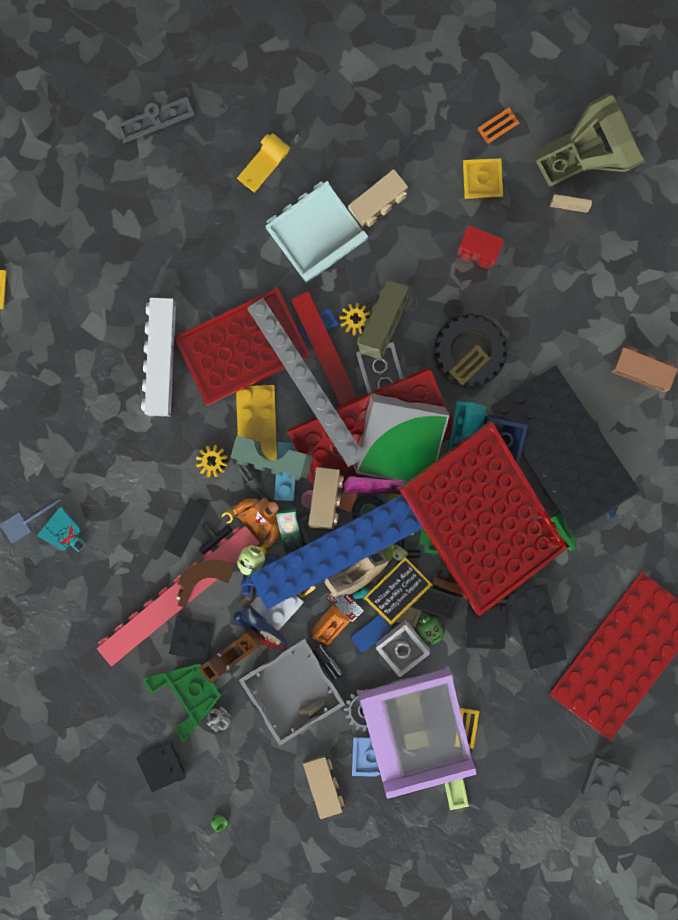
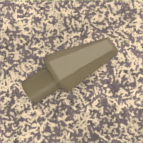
(246, 598)
(312, 709)

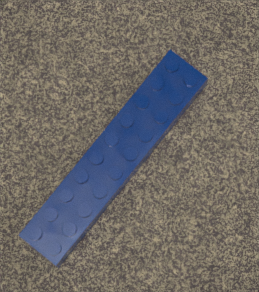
(335, 551)

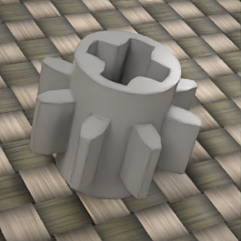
(218, 719)

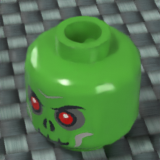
(430, 629)

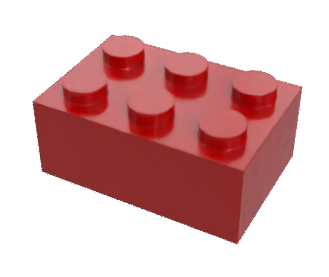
(480, 247)

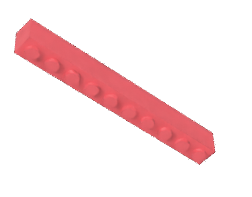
(166, 605)

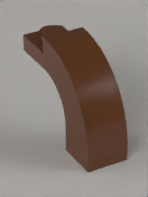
(213, 568)
(231, 655)

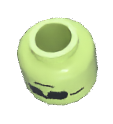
(250, 560)

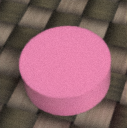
(306, 499)

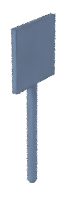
(16, 526)

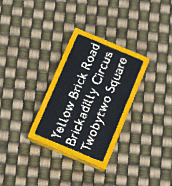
(398, 591)

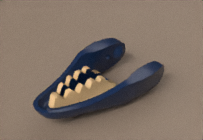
(251, 620)

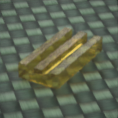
(458, 376)

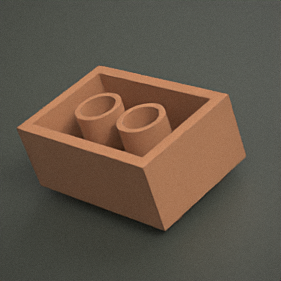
(644, 369)

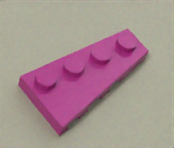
(359, 485)

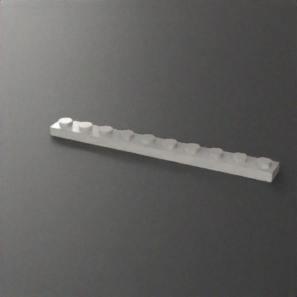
(306, 382)

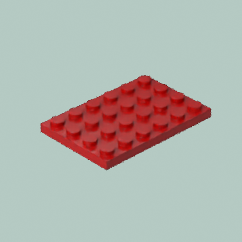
(233, 351)

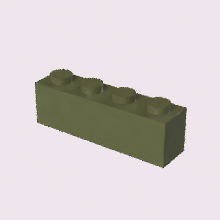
(383, 320)

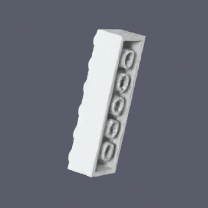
(159, 357)

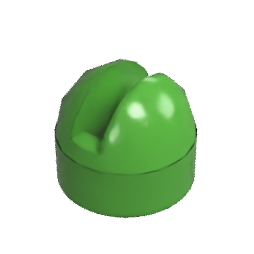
(219, 823)

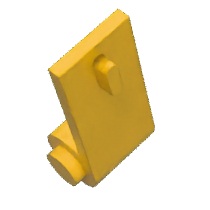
(264, 162)

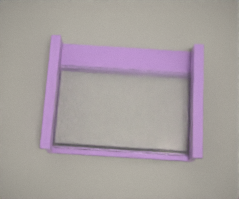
(417, 733)

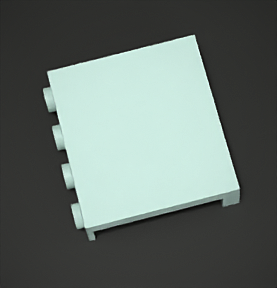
(316, 231)

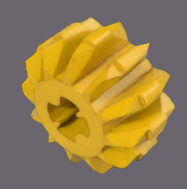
(361, 315)
(205, 461)

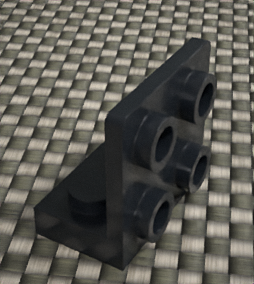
(161, 767)

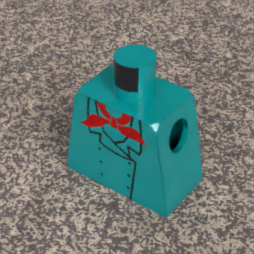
(62, 531)

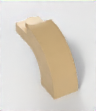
(357, 575)

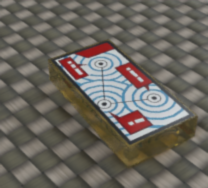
(347, 605)

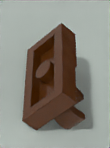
(445, 586)

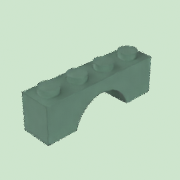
(292, 463)

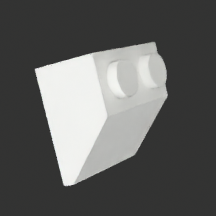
(280, 613)

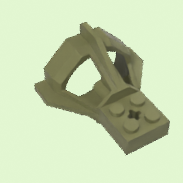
(585, 148)

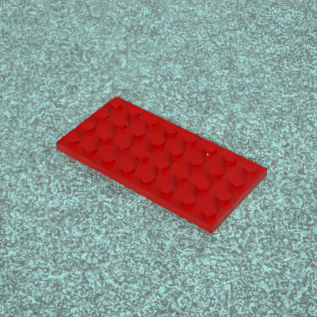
(314, 441)
(622, 657)

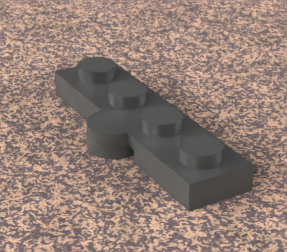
(155, 119)

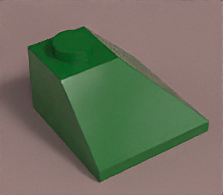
(565, 531)

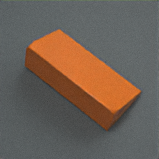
(329, 625)

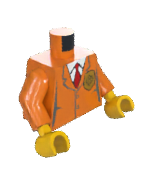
(259, 518)

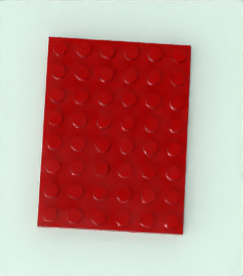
(483, 518)

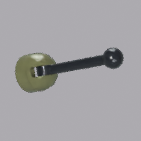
(398, 554)

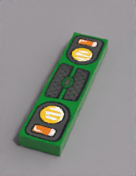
(289, 530)

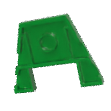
(192, 691)

